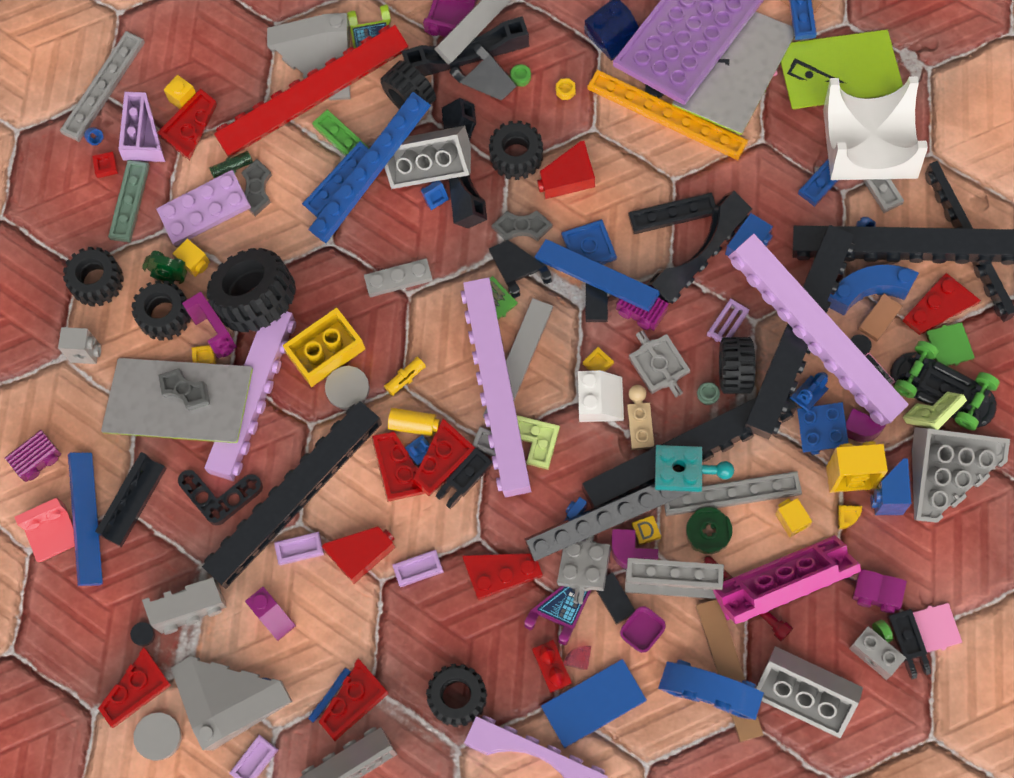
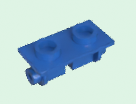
(811, 391)

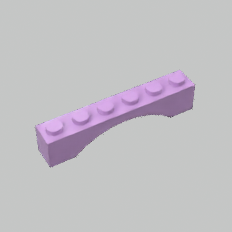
(491, 739)

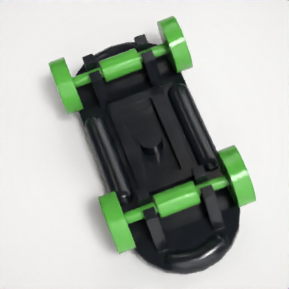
(928, 380)

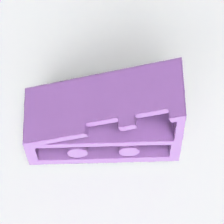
(138, 130)

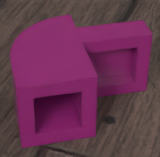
(861, 427)
(624, 547)

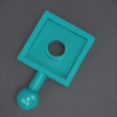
(691, 460)

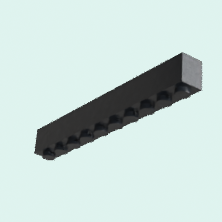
(914, 244)
(791, 350)
(712, 436)
(292, 494)

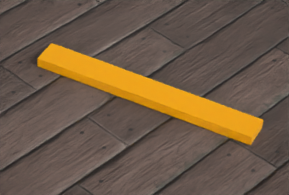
(667, 115)

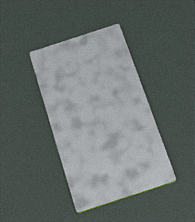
(734, 91)
(141, 409)

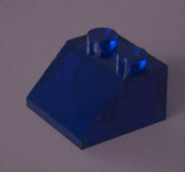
(611, 27)

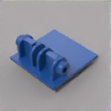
(822, 427)

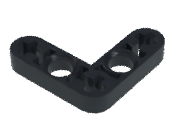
(215, 503)

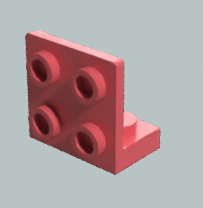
(47, 529)

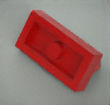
(551, 666)

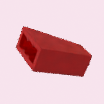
(567, 173)
(360, 551)

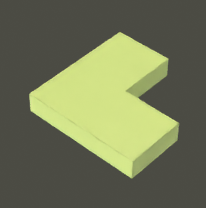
(935, 415)
(543, 440)

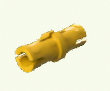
(405, 376)

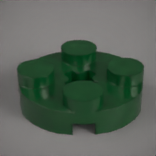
(165, 268)
(718, 521)

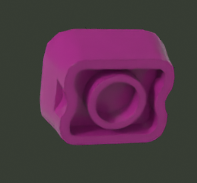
(642, 629)

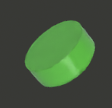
(520, 75)
(883, 630)

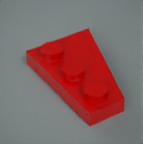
(188, 124)
(942, 302)
(442, 458)
(395, 467)
(500, 572)
(136, 688)
(354, 700)

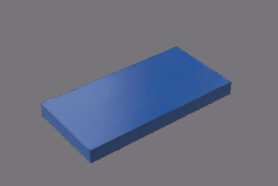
(593, 703)

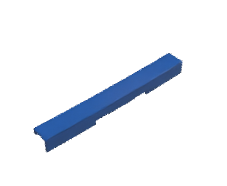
(329, 696)

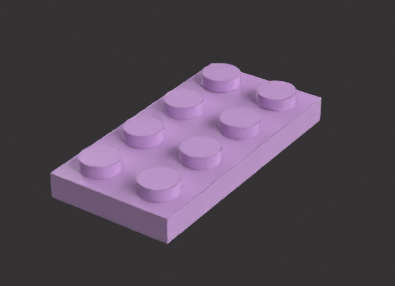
(203, 208)

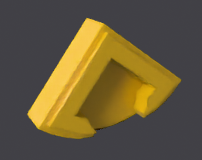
(848, 515)

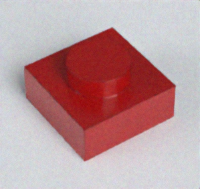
(105, 164)

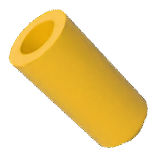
(413, 422)

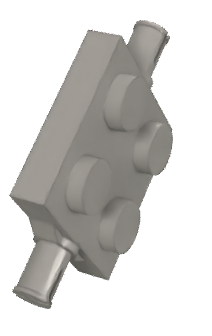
(659, 364)
(584, 567)

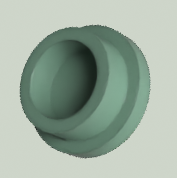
(708, 393)

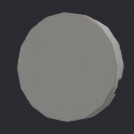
(346, 387)
(157, 736)

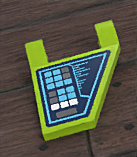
(362, 31)

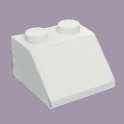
(600, 396)

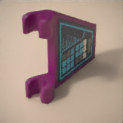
(560, 610)

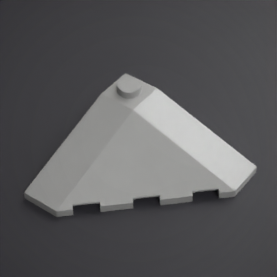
(312, 43)
(948, 466)
(225, 701)

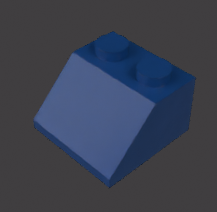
(893, 492)

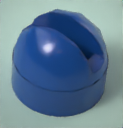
(99, 136)
(866, 221)

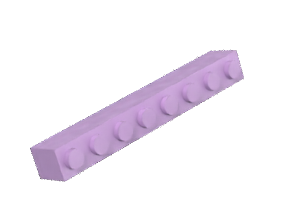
(264, 358)

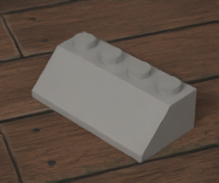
(430, 158)
(809, 692)
(356, 758)

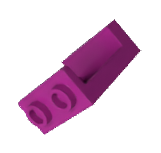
(446, 15)
(199, 310)

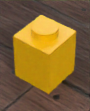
(179, 91)
(194, 258)
(793, 517)

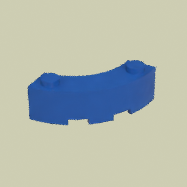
(876, 279)
(701, 685)

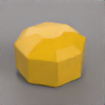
(565, 89)

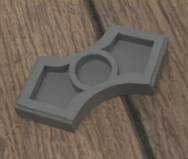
(256, 180)
(531, 225)
(192, 393)

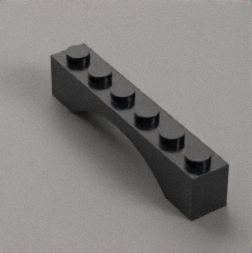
(502, 39)
(467, 204)
(725, 218)

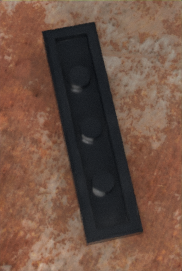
(671, 213)

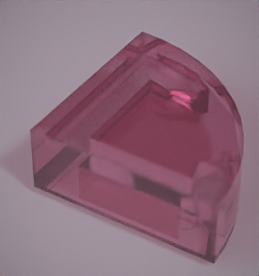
(578, 658)

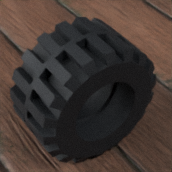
(403, 80)
(516, 135)
(83, 264)
(152, 297)
(736, 365)
(452, 675)

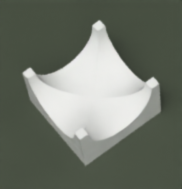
(873, 135)

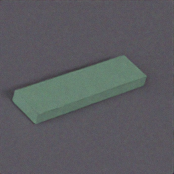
(129, 201)

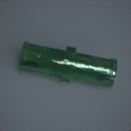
(231, 164)

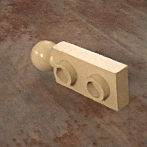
(640, 420)

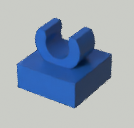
(434, 194)
(418, 449)

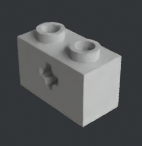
(79, 345)
(877, 653)

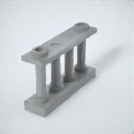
(673, 578)

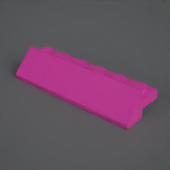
(786, 579)

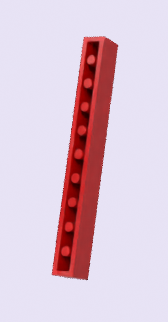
(311, 91)

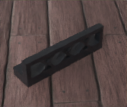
(130, 500)

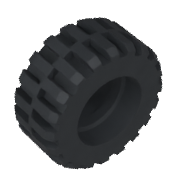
(247, 270)

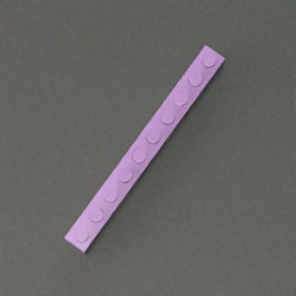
(818, 331)
(496, 387)

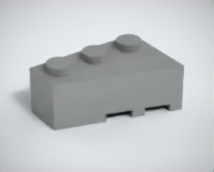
(185, 606)

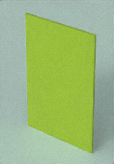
(859, 60)

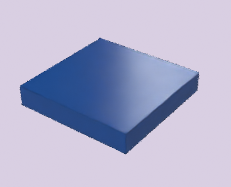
(591, 242)

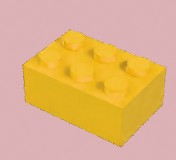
(324, 347)
(856, 467)

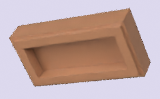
(880, 317)

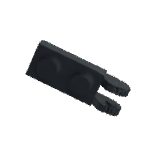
(465, 476)
(909, 641)

